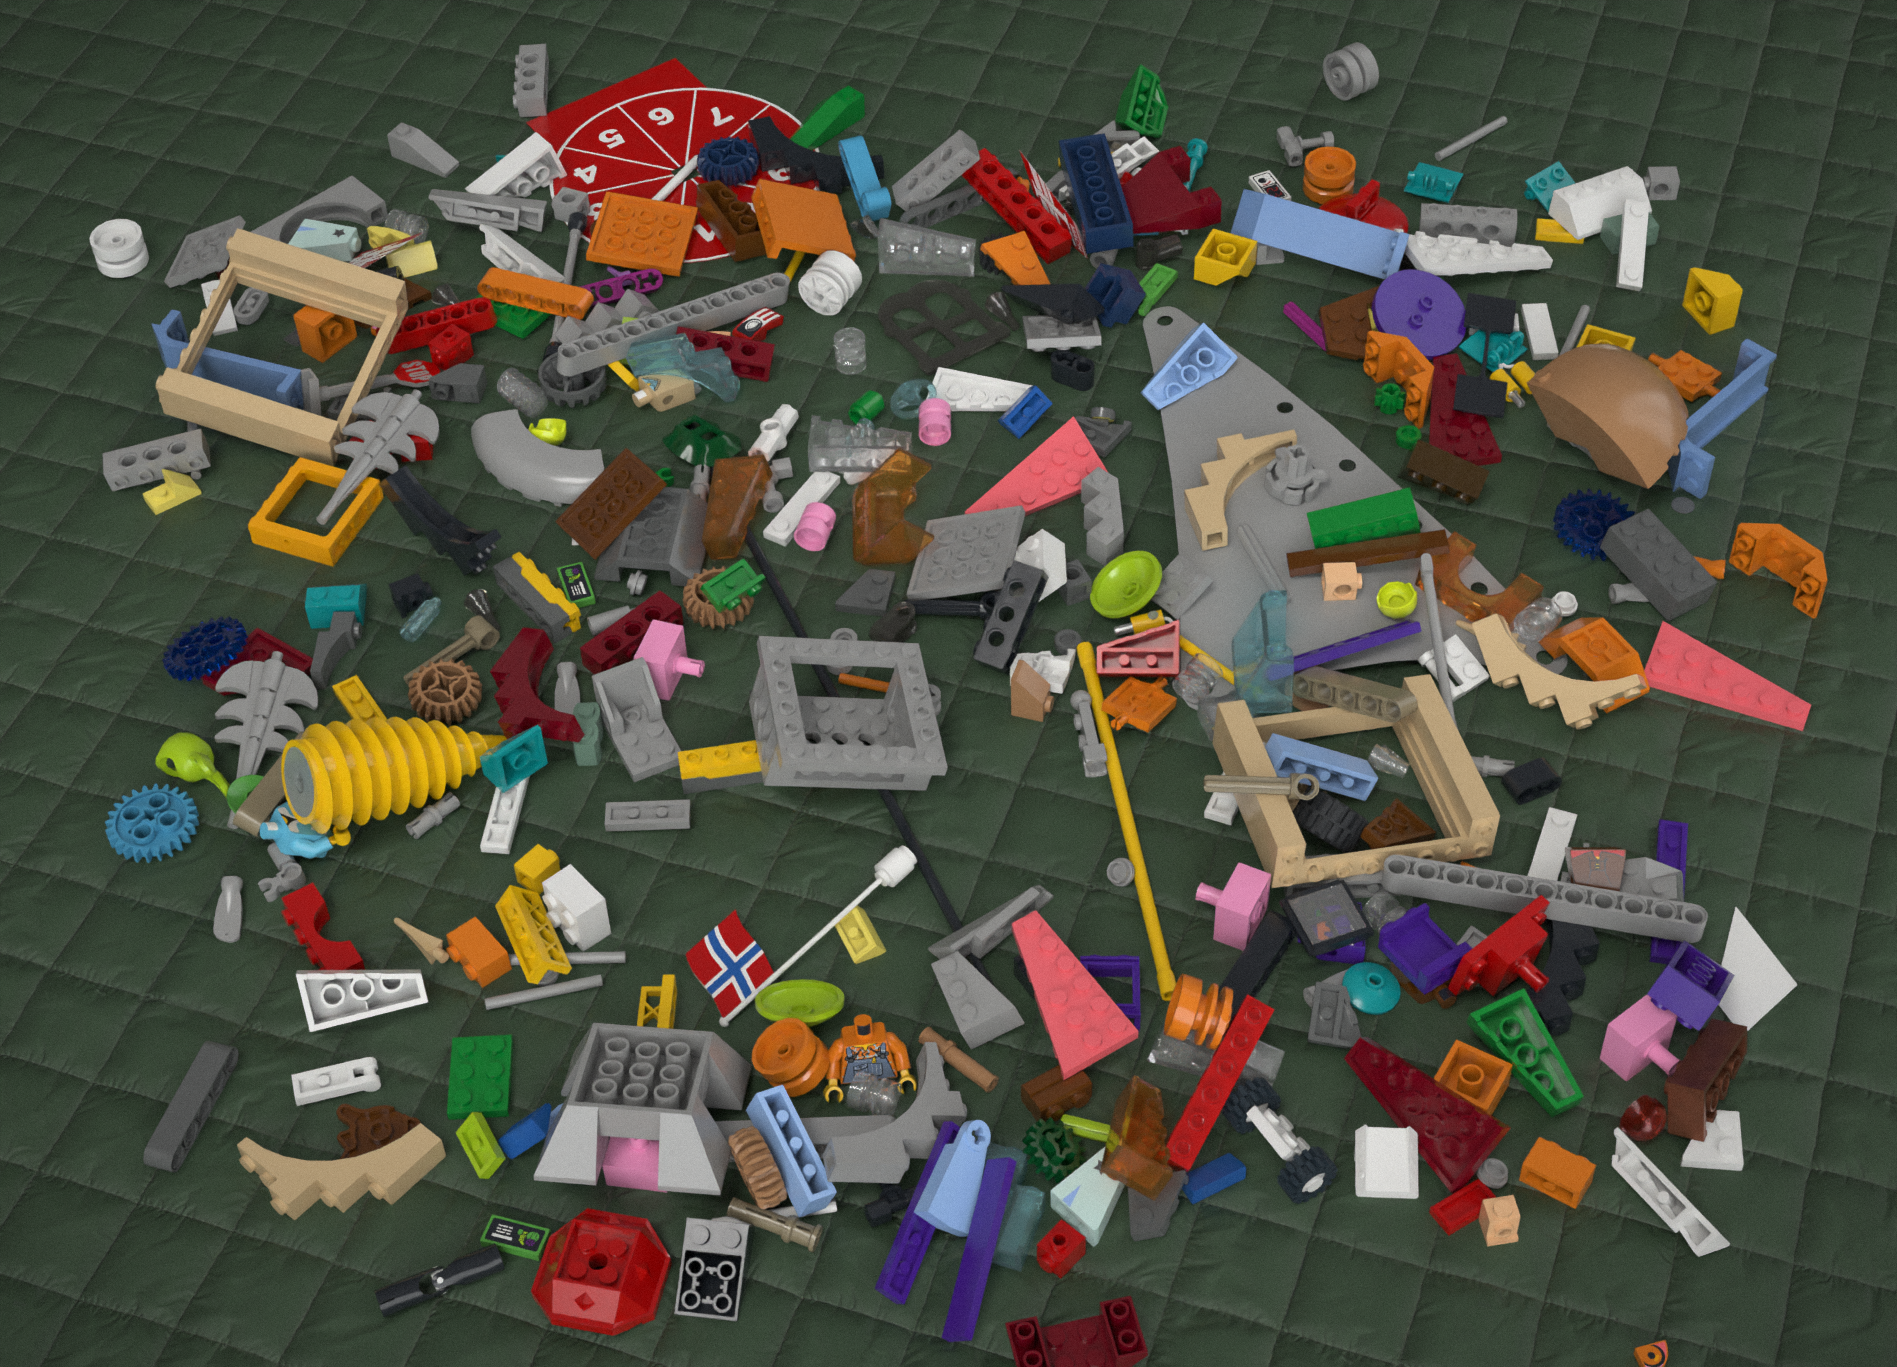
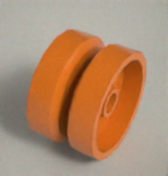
(1328, 174)
(791, 1056)

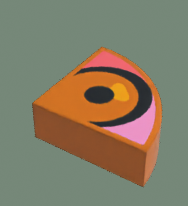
(1652, 1354)

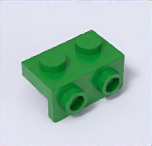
(732, 585)

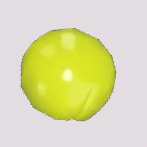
(550, 430)
(1397, 599)

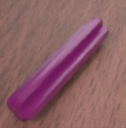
(1304, 322)

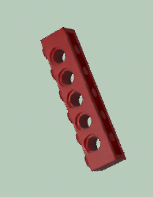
(1018, 207)
(1217, 1082)

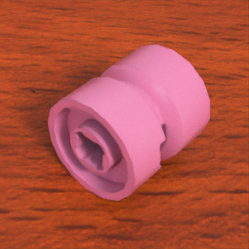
(934, 421)
(815, 526)

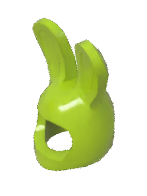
(192, 760)

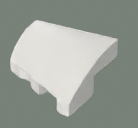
(1052, 668)

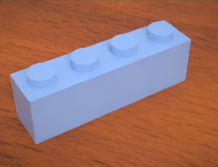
(1332, 769)
(791, 1150)

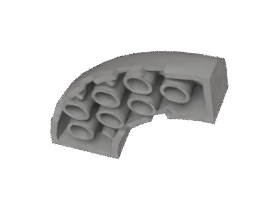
(530, 464)

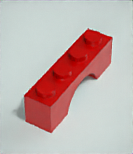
(308, 914)

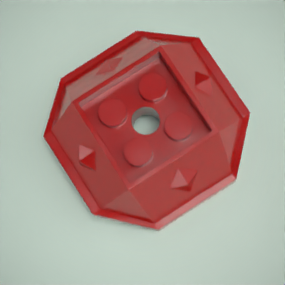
(607, 1298)

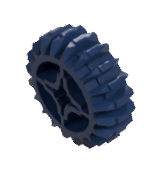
(728, 161)

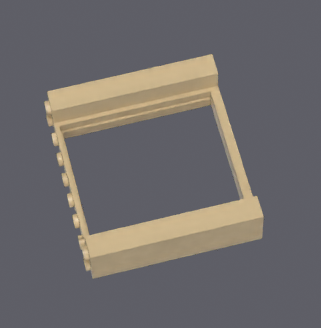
(307, 280)
(1432, 749)

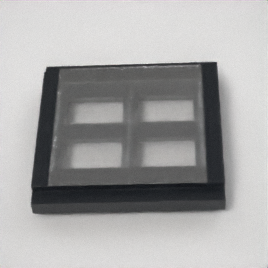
(1326, 917)

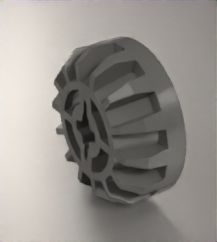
(573, 386)

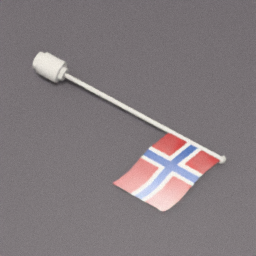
(735, 966)

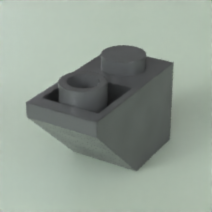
(459, 384)

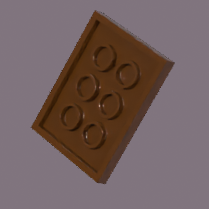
(610, 503)

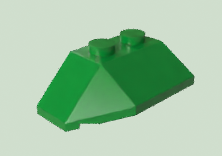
(1143, 104)

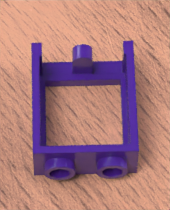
(1118, 967)

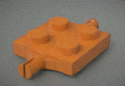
(1688, 374)
(1139, 704)

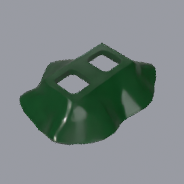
(697, 451)

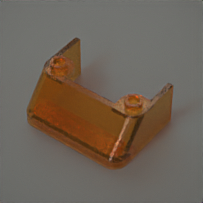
(878, 512)

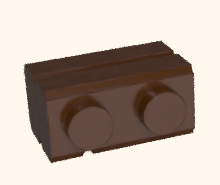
(1051, 1095)

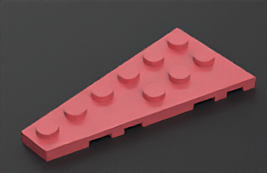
(1700, 673)
(1073, 1006)

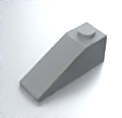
(419, 150)

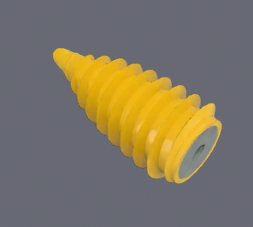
(375, 767)

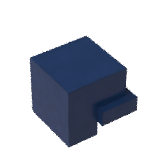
(1117, 292)

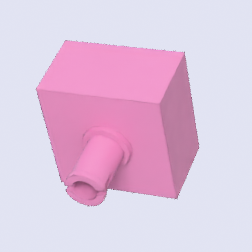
(667, 657)
(1239, 905)
(1638, 1039)
(632, 1163)

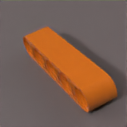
(535, 293)

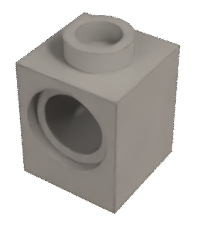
(1662, 183)
(568, 202)

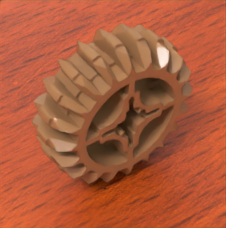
(703, 611)
(439, 691)
(757, 1167)

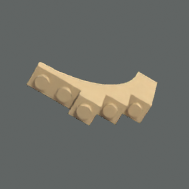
(1221, 478)
(1577, 698)
(341, 1182)

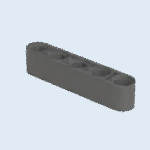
(190, 1106)

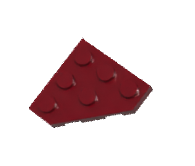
(260, 648)

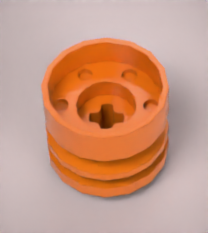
(1200, 1012)

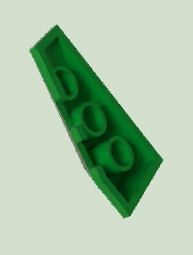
(830, 118)

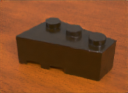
(1443, 472)

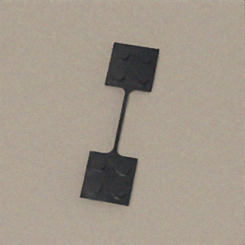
(1479, 393)

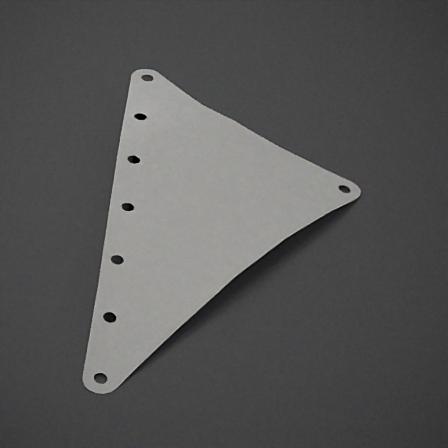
(1247, 403)

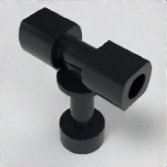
(890, 1201)

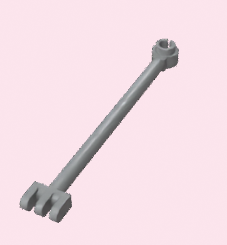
(1426, 572)

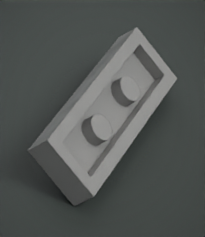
(647, 815)

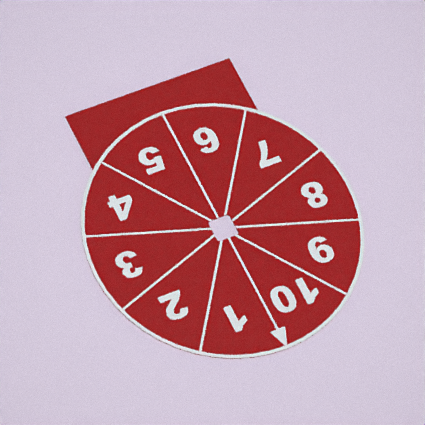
(644, 130)

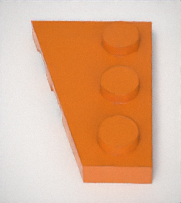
(1017, 259)

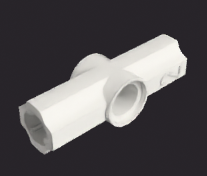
(774, 432)

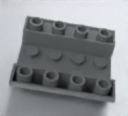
(660, 538)

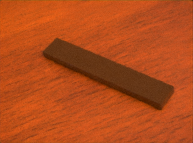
(1369, 552)

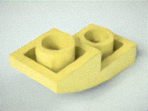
(381, 236)

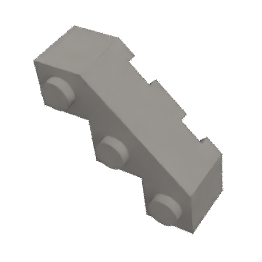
(604, 317)
(1102, 516)

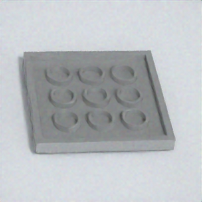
(967, 553)

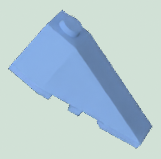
(1191, 365)

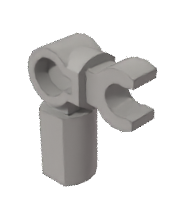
(289, 876)

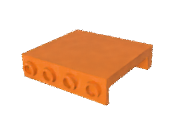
(800, 220)

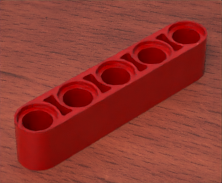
(421, 328)

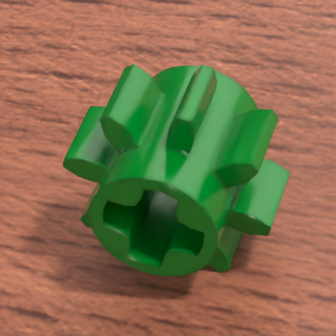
(1389, 398)

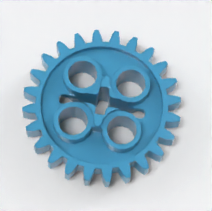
(152, 823)

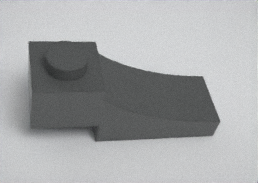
(333, 645)

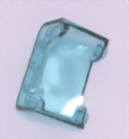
(1261, 659)

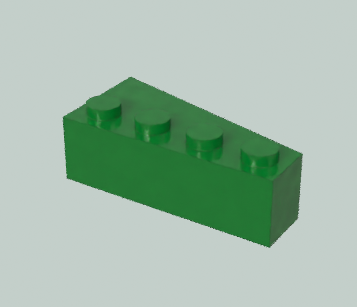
(1365, 520)
(1519, 1037)

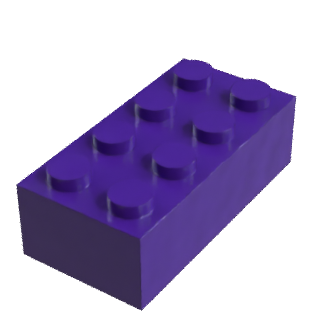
(1690, 986)

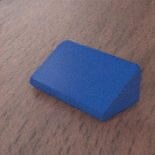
(1025, 411)
(526, 1132)
(1214, 1177)

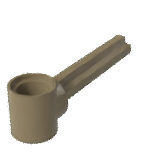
(478, 634)
(1261, 785)

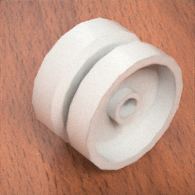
(119, 248)

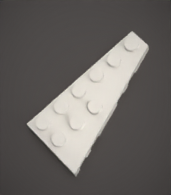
(1464, 255)

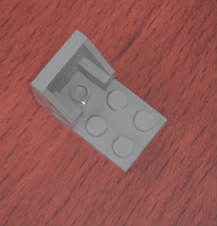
(635, 719)

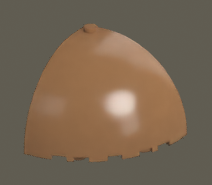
(1615, 408)

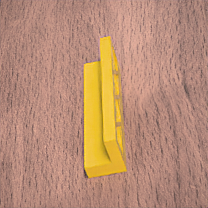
(525, 934)
(665, 1011)

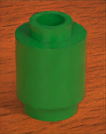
(866, 406)

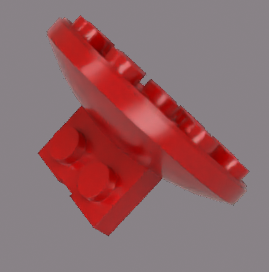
(1368, 208)

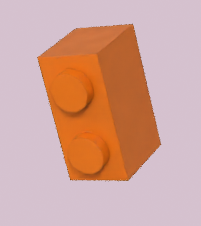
(478, 952)
(1557, 1172)

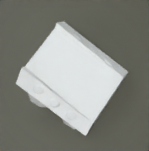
(1386, 1162)

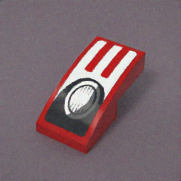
(756, 325)

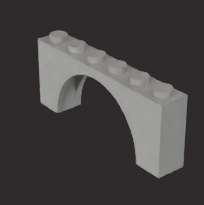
(344, 201)

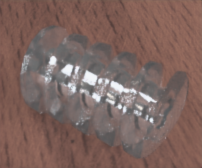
(522, 392)

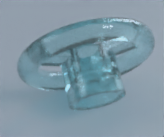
(910, 396)

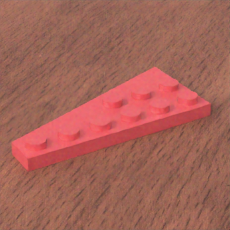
(1046, 475)

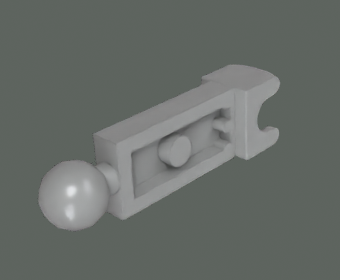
(1093, 753)

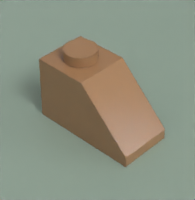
(1029, 693)

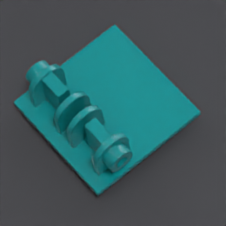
(1433, 182)
(1546, 182)
(1501, 348)

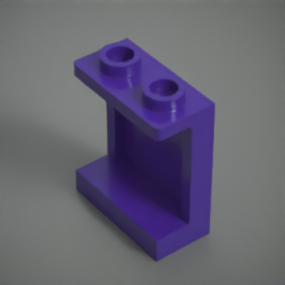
(1421, 949)

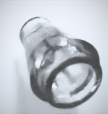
(1387, 761)

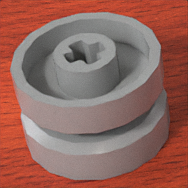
(1350, 71)

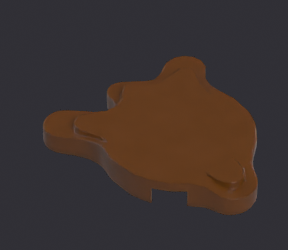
(371, 1128)

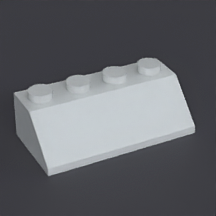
(1585, 204)

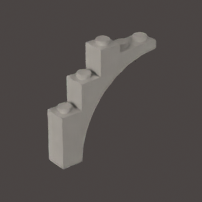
(886, 1152)

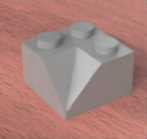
(1652, 879)

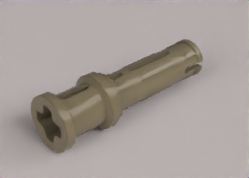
(788, 1228)

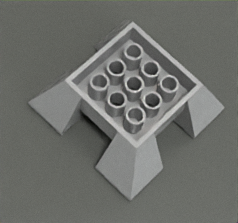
(647, 1088)

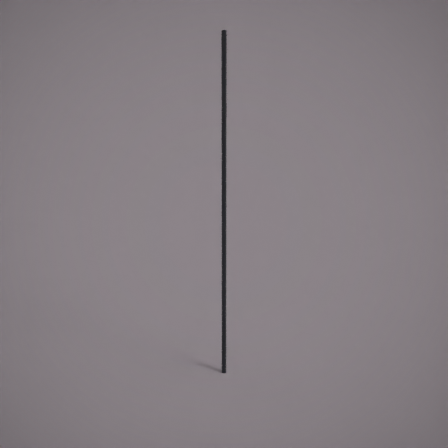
(885, 794)

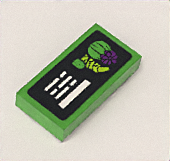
(576, 584)
(516, 1237)

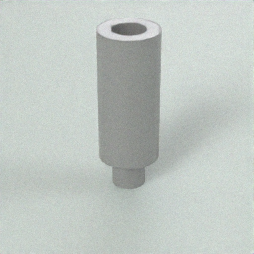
(603, 620)

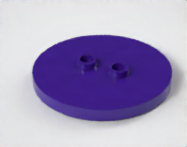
(1422, 310)

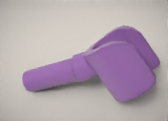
(616, 273)

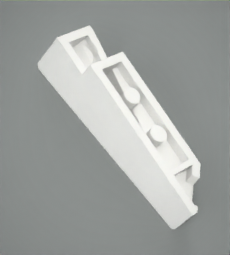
(1125, 159)
(511, 256)
(1665, 1197)

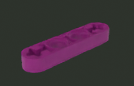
(616, 285)

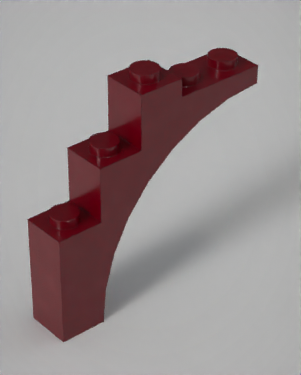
(518, 679)

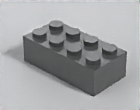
(1658, 564)

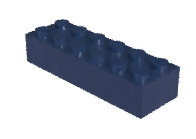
(1096, 193)

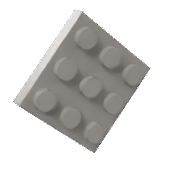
(203, 252)
(1049, 332)

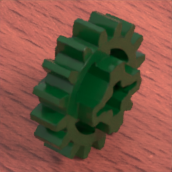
(1053, 1149)

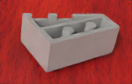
(974, 1002)

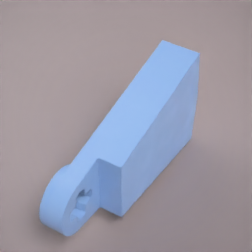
(956, 1181)

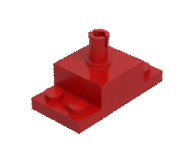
(1506, 954)

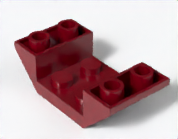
(1095, 1341)

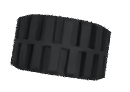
(1330, 821)

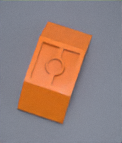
(1398, 358)
(1785, 556)
(1597, 651)

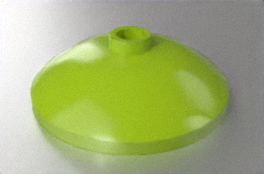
(1126, 584)
(801, 999)

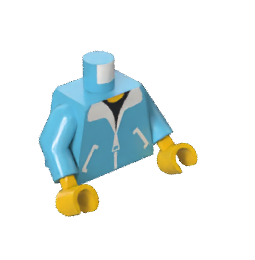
(298, 838)

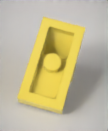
(173, 492)

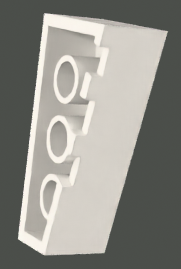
(521, 171)
(352, 995)

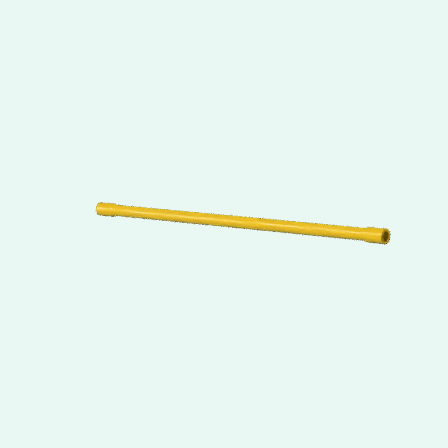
(1165, 975)

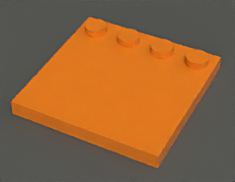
(642, 233)

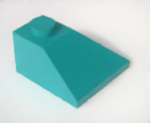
(515, 759)

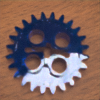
(1586, 519)
(205, 648)

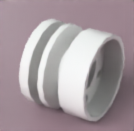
(830, 282)

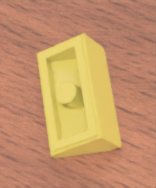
(413, 259)
(859, 936)

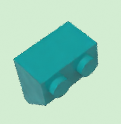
(324, 600)

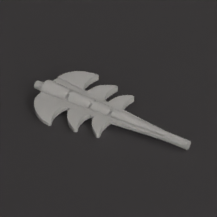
(394, 419)
(267, 690)

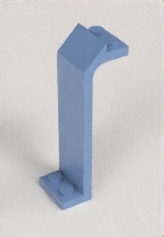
(1319, 234)
(232, 370)
(1694, 466)

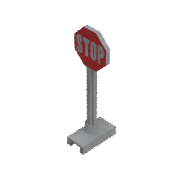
(410, 373)

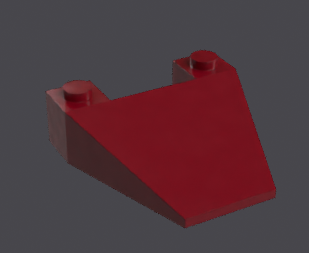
(1163, 203)

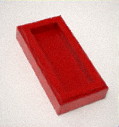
(1461, 1207)

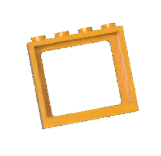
(305, 544)

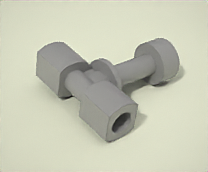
(1295, 145)
(773, 499)

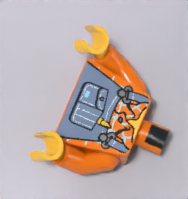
(866, 1048)

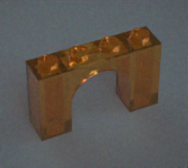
(1469, 603)

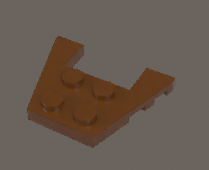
(1347, 324)

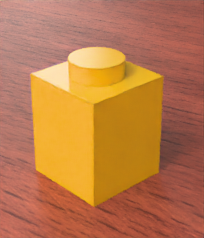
(536, 868)

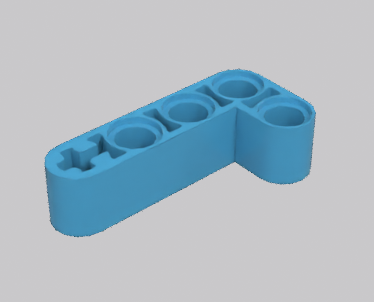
(863, 179)

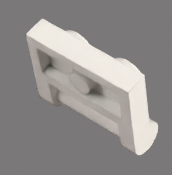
(1460, 665)

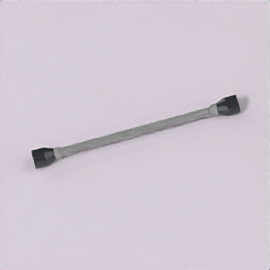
(576, 225)

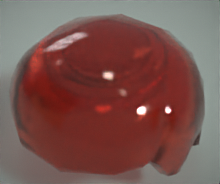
(1644, 1119)

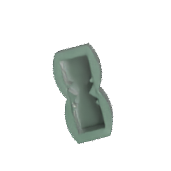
(588, 750)

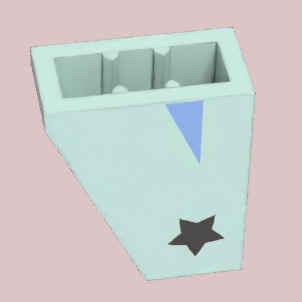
(327, 239)
(1087, 1198)

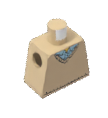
(663, 391)

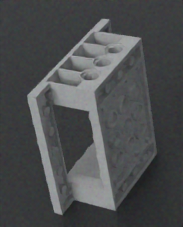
(900, 727)

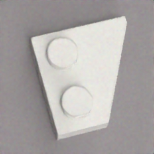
(1721, 1146)

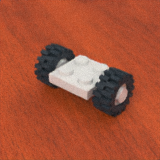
(1307, 1167)

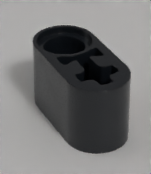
(1072, 370)
(1531, 781)

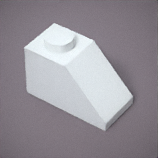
(227, 320)

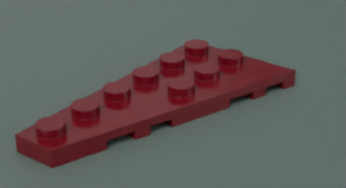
(1457, 431)
(1450, 1129)

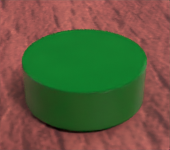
(1407, 436)

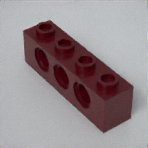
(748, 357)
(622, 639)

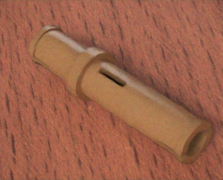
(960, 1060)

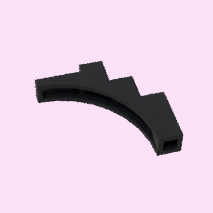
(800, 163)
(422, 513)
(1569, 948)

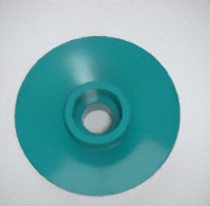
(1369, 997)

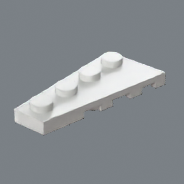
(976, 392)

